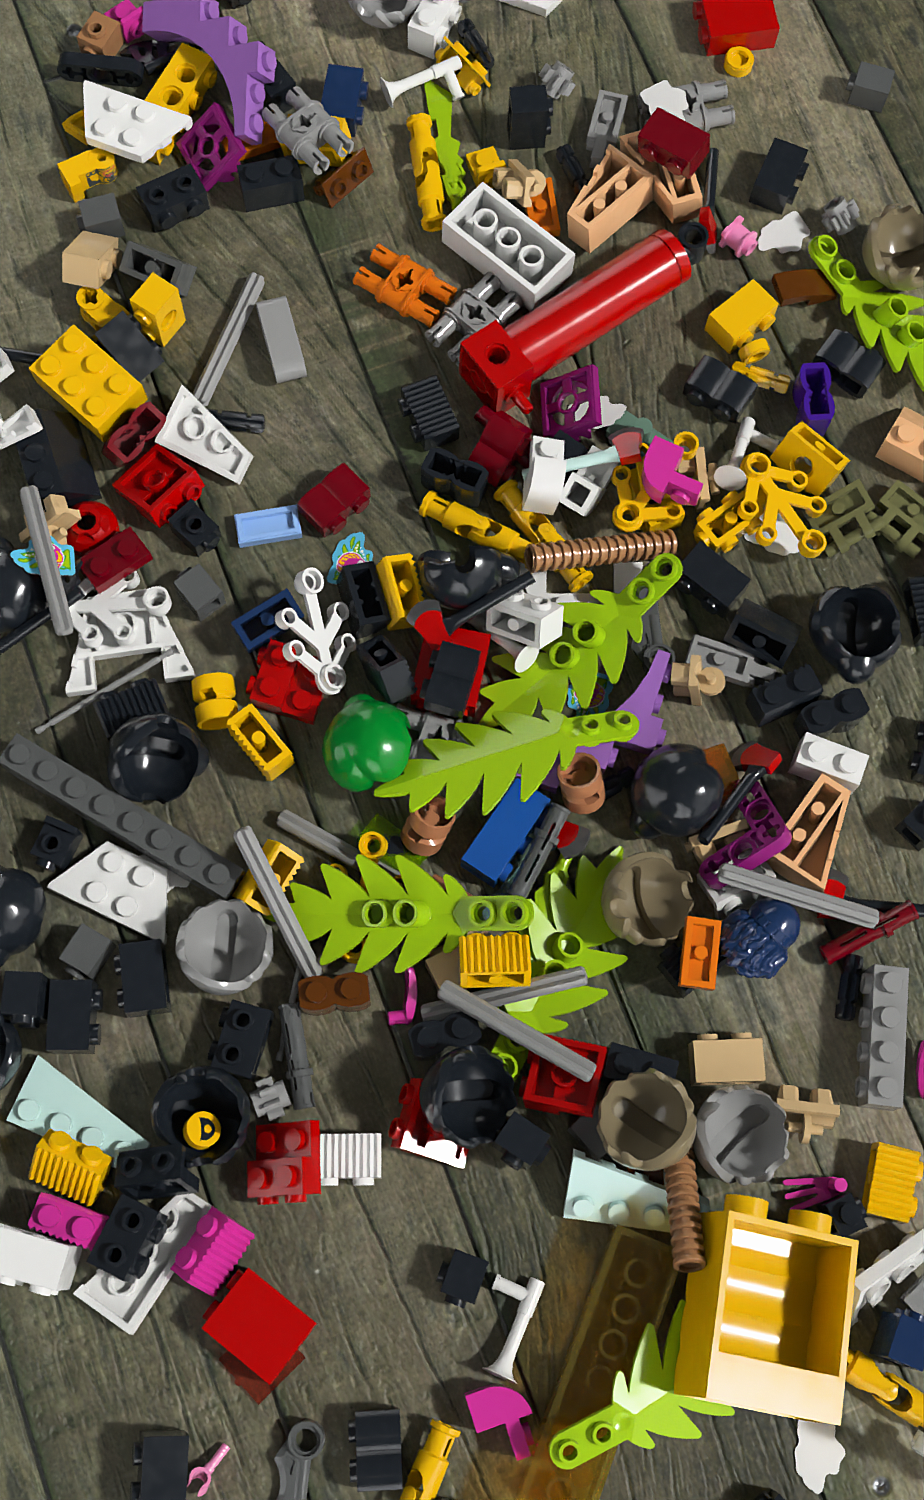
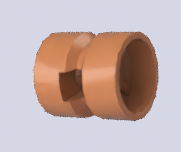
(582, 784)
(427, 828)

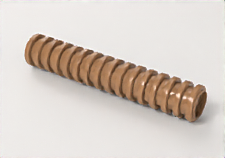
(599, 550)
(685, 1215)

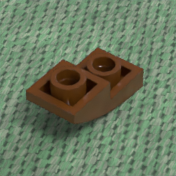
(803, 285)

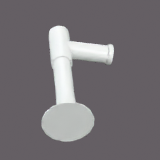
(445, 68)
(731, 476)
(523, 655)
(529, 1298)

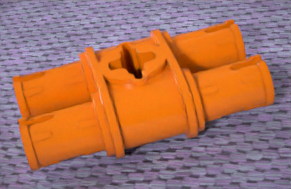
(404, 285)

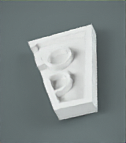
(888, 1266)

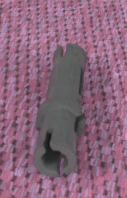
(556, 818)
(297, 1061)

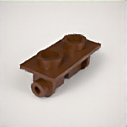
(345, 178)

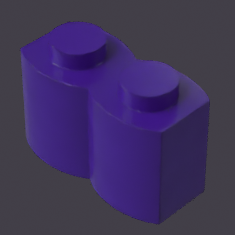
(812, 396)

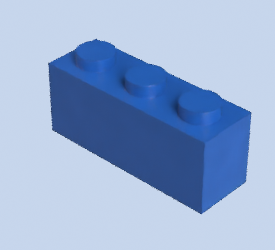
(505, 835)

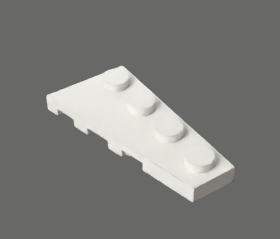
(129, 1303)

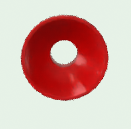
(104, 528)

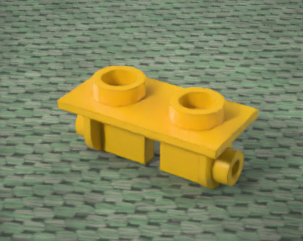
(471, 74)

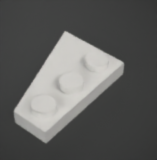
(202, 438)

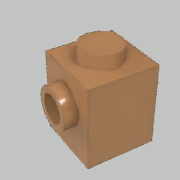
(100, 35)

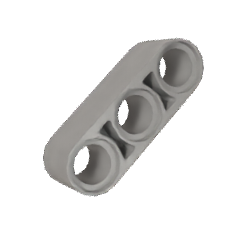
(281, 339)

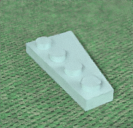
(58, 1104)
(613, 1196)

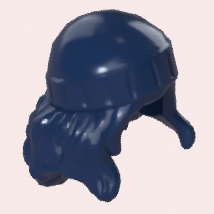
(759, 937)

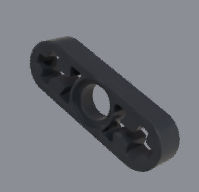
(118, 70)

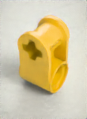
(97, 307)

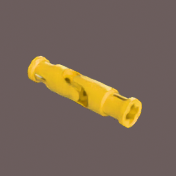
(426, 171)
(512, 499)
(473, 526)
(866, 1376)
(430, 1463)

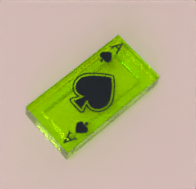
(395, 844)

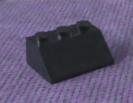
(59, 459)

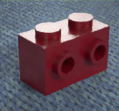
(673, 143)

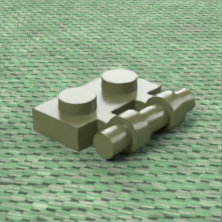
(843, 507)
(906, 509)

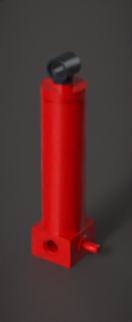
(506, 361)

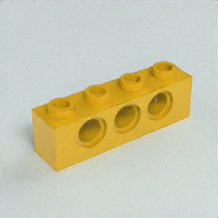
(182, 87)

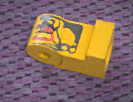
(87, 171)

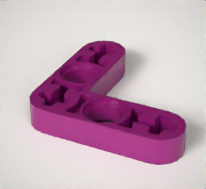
(758, 839)

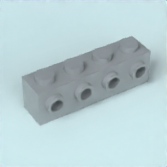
(882, 1037)

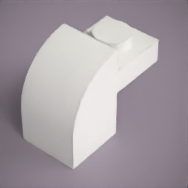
(545, 476)
(587, 486)

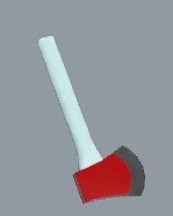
(625, 449)

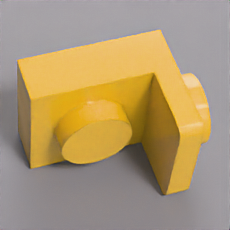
(482, 164)

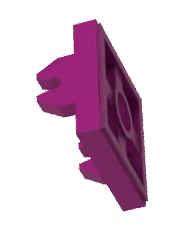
(223, 168)
(585, 378)

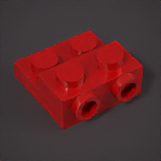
(159, 485)
(284, 685)
(556, 1090)
(414, 1134)
(285, 1163)

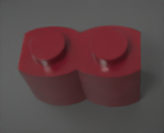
(130, 438)
(500, 447)
(334, 500)

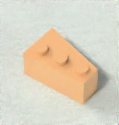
(674, 194)
(609, 200)
(814, 835)

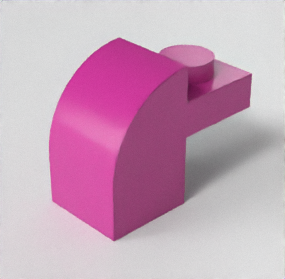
(660, 474)
(501, 1405)

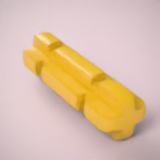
(763, 377)

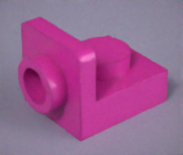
(129, 18)

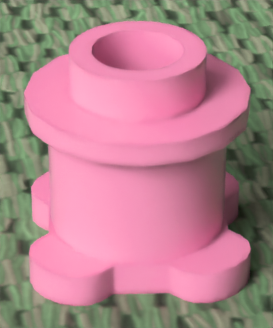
(739, 238)

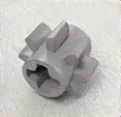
(557, 79)
(840, 215)
(270, 1098)

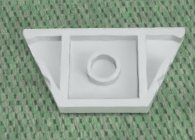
(128, 123)
(119, 888)

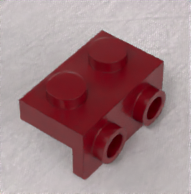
(114, 559)

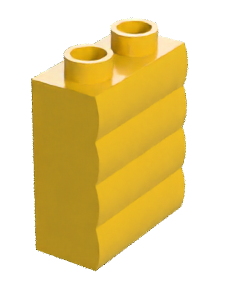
(769, 1313)

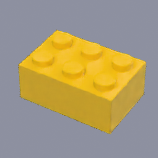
(88, 383)

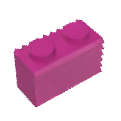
(67, 1221)
(212, 1251)

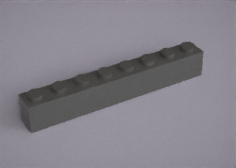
(121, 818)

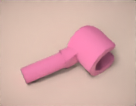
(204, 1473)

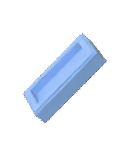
(268, 526)

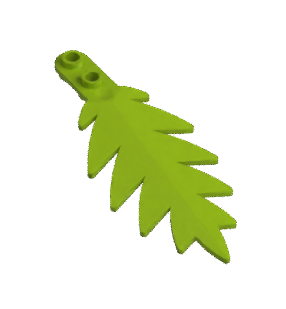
(874, 311)
(575, 655)
(497, 756)
(391, 913)
(561, 946)
(643, 1406)

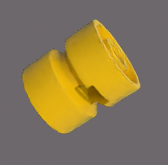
(215, 701)

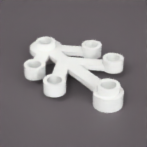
(105, 603)
(318, 635)

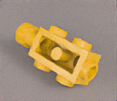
(724, 522)

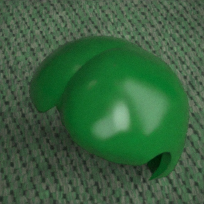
(366, 743)

